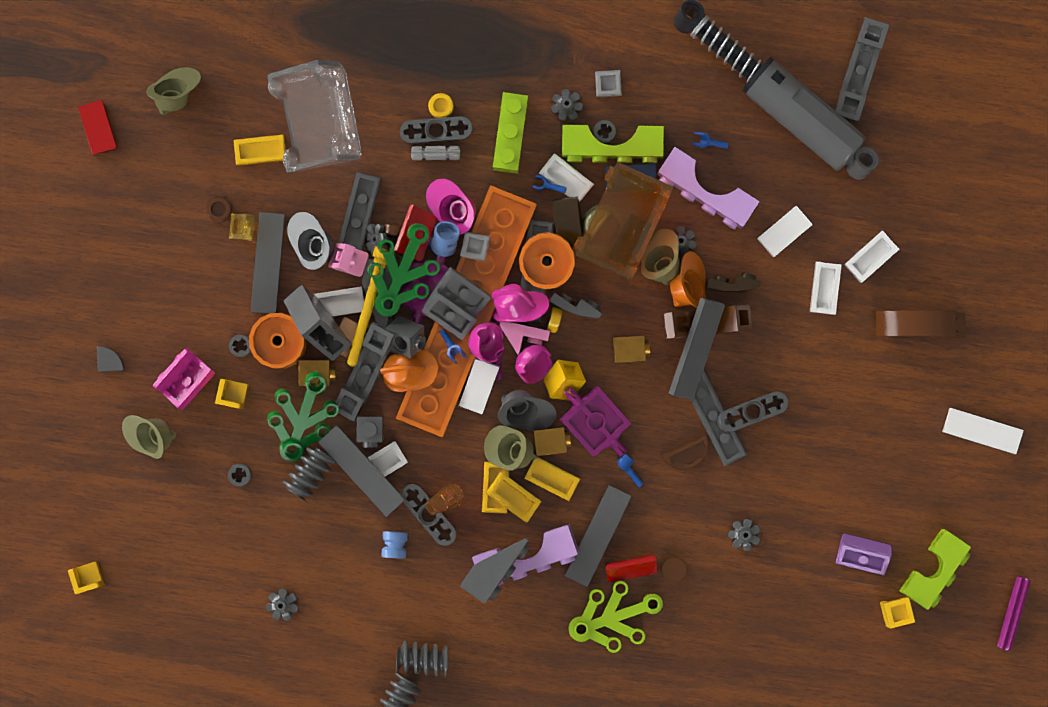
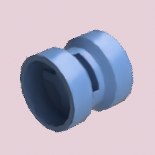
(445, 239)
(394, 544)

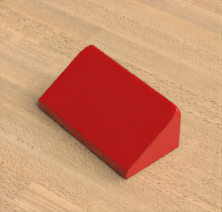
(413, 216)
(631, 568)

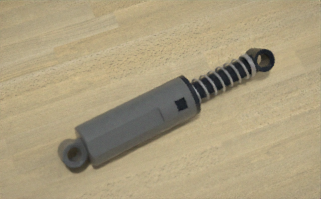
(784, 97)

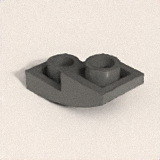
(584, 309)

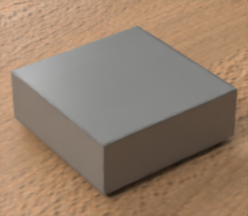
(608, 83)
(475, 246)

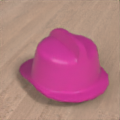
(451, 204)
(518, 305)

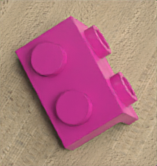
(184, 378)

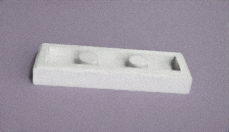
(982, 431)

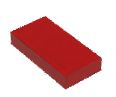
(97, 127)

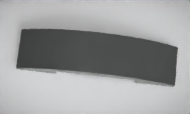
(861, 68)
(366, 371)

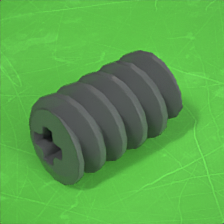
(309, 472)
(422, 658)
(402, 692)

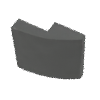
(456, 303)

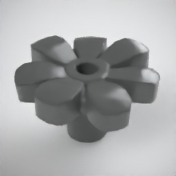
(564, 110)
(374, 236)
(686, 238)
(740, 529)
(287, 602)

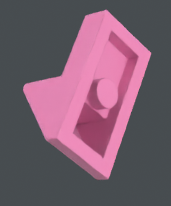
(348, 259)
(516, 332)

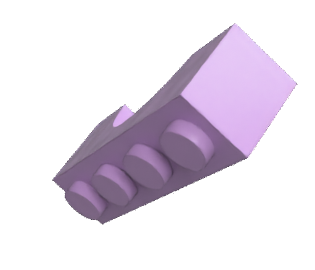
(733, 207)
(557, 546)

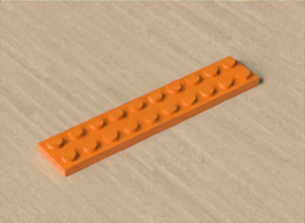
(506, 222)

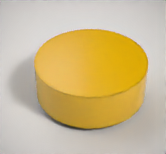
(441, 105)
(554, 319)

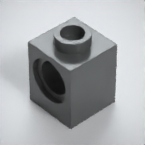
(408, 337)

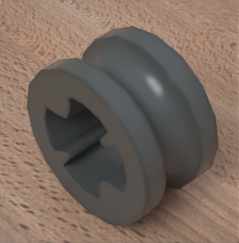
(611, 135)
(232, 348)
(245, 480)

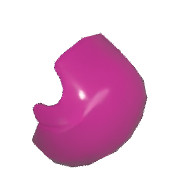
(486, 342)
(533, 364)

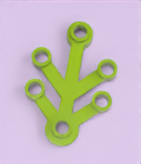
(611, 618)

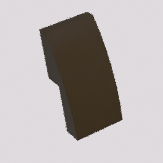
(568, 219)
(740, 283)

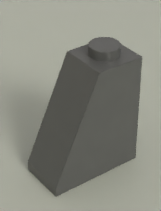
(316, 323)

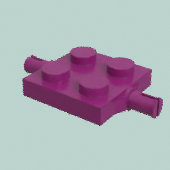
(417, 304)
(595, 421)

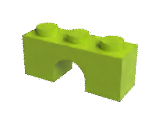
(510, 133)
(950, 553)

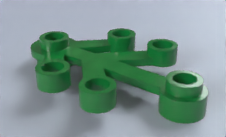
(401, 273)
(302, 419)

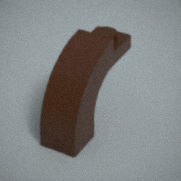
(733, 319)
(920, 324)

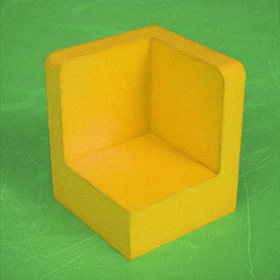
(563, 376)
(231, 393)
(86, 577)
(897, 612)

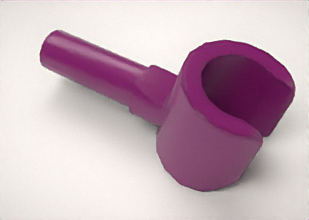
(499, 374)

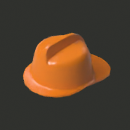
(690, 281)
(410, 374)

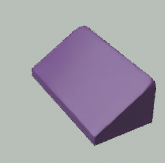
(864, 554)

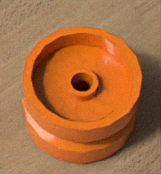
(532, 256)
(264, 347)

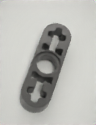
(442, 121)
(748, 421)
(447, 524)

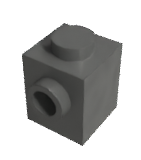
(370, 430)

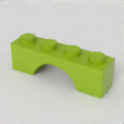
(644, 145)

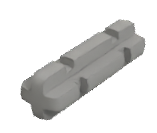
(435, 152)

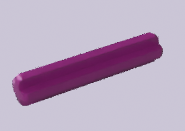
(1013, 613)

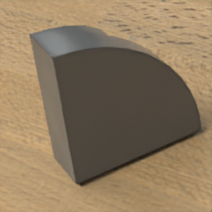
(108, 360)

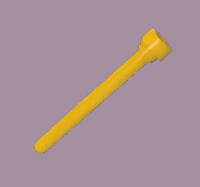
(366, 311)

